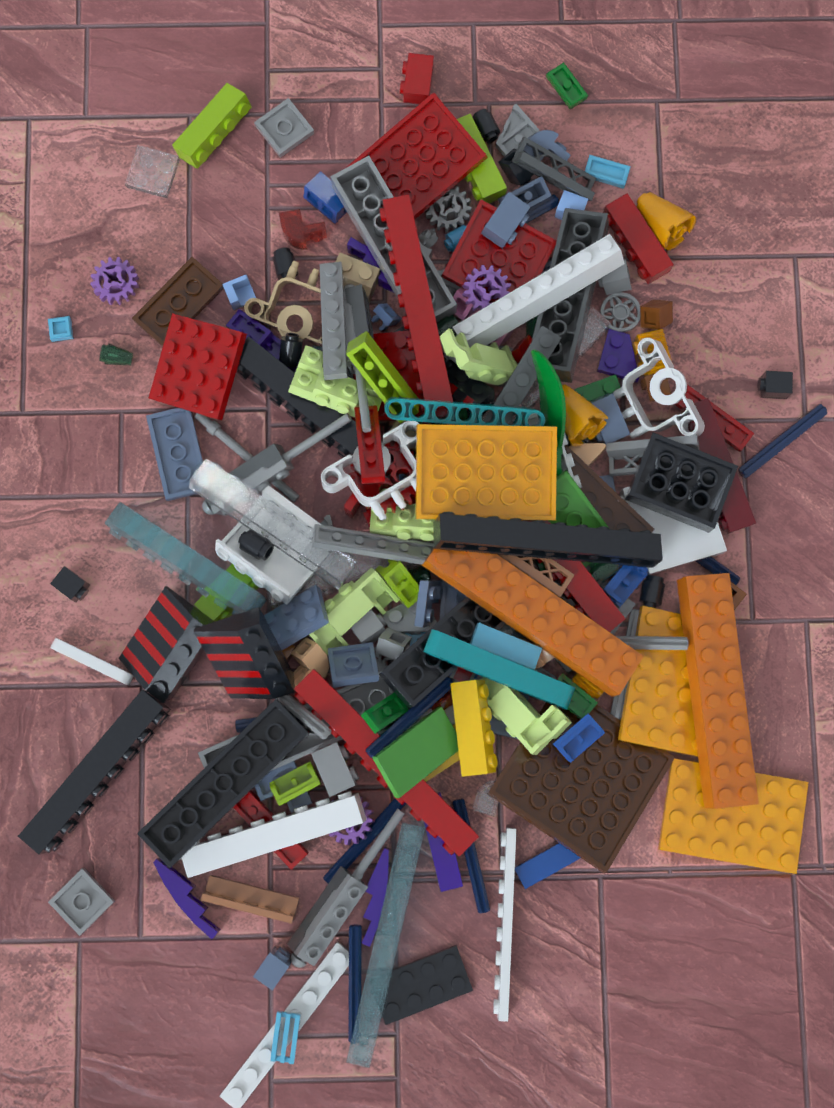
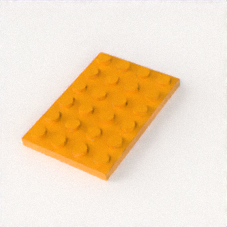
(486, 471)
(658, 693)
(746, 835)

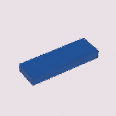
(544, 864)

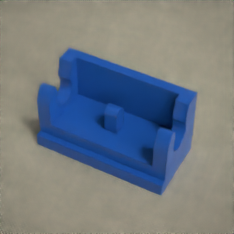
(324, 198)
(624, 583)
(579, 738)

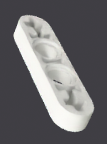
(92, 661)

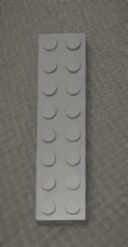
(362, 194)

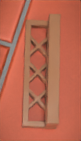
(547, 582)
(250, 899)

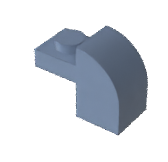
(546, 139)

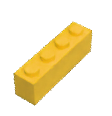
(473, 727)

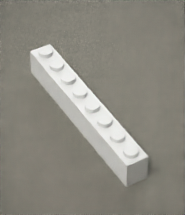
(542, 292)
(274, 834)

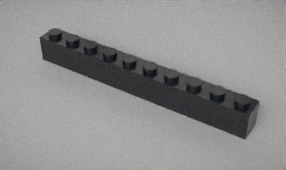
(546, 540)

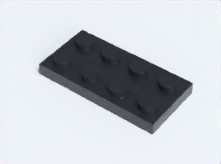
(426, 984)

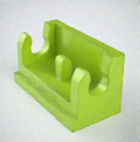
(400, 582)
(294, 783)

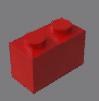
(418, 78)

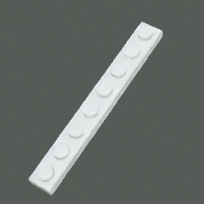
(504, 933)
(303, 1003)

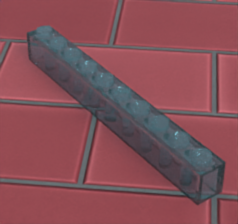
(386, 946)

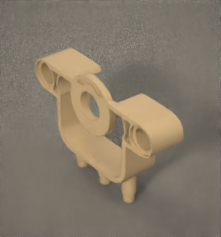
(287, 312)

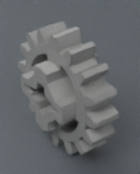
(453, 216)

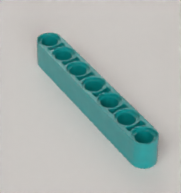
(453, 409)
(499, 669)

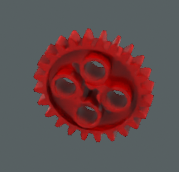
(399, 466)

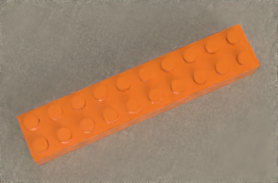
(538, 616)
(717, 691)

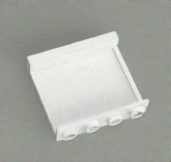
(679, 541)
(278, 573)

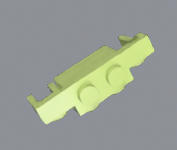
(479, 361)
(335, 393)
(402, 524)
(350, 606)
(523, 719)

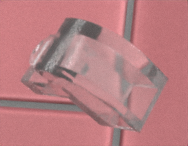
(483, 802)

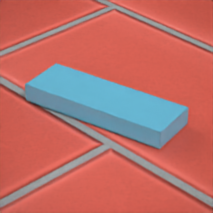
(506, 646)

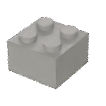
(335, 769)

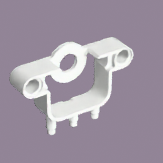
(650, 360)
(344, 480)

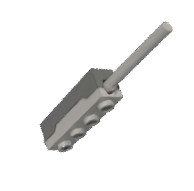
(357, 322)
(274, 463)
(335, 905)

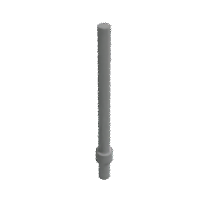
(215, 430)

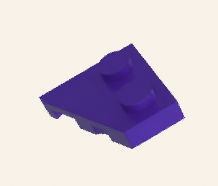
(617, 355)

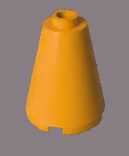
(665, 219)
(582, 417)

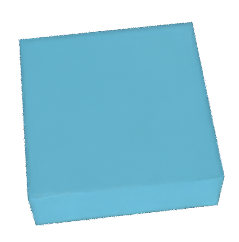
(60, 328)

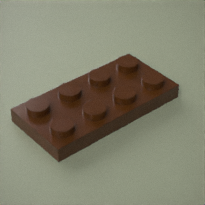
(182, 295)

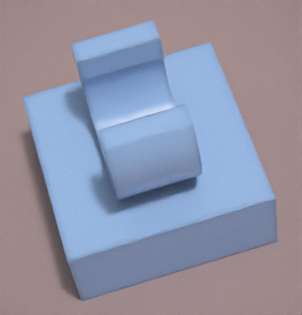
(386, 314)

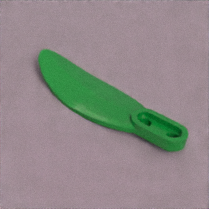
(551, 399)

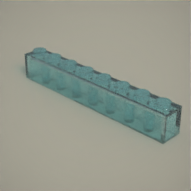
(183, 560)

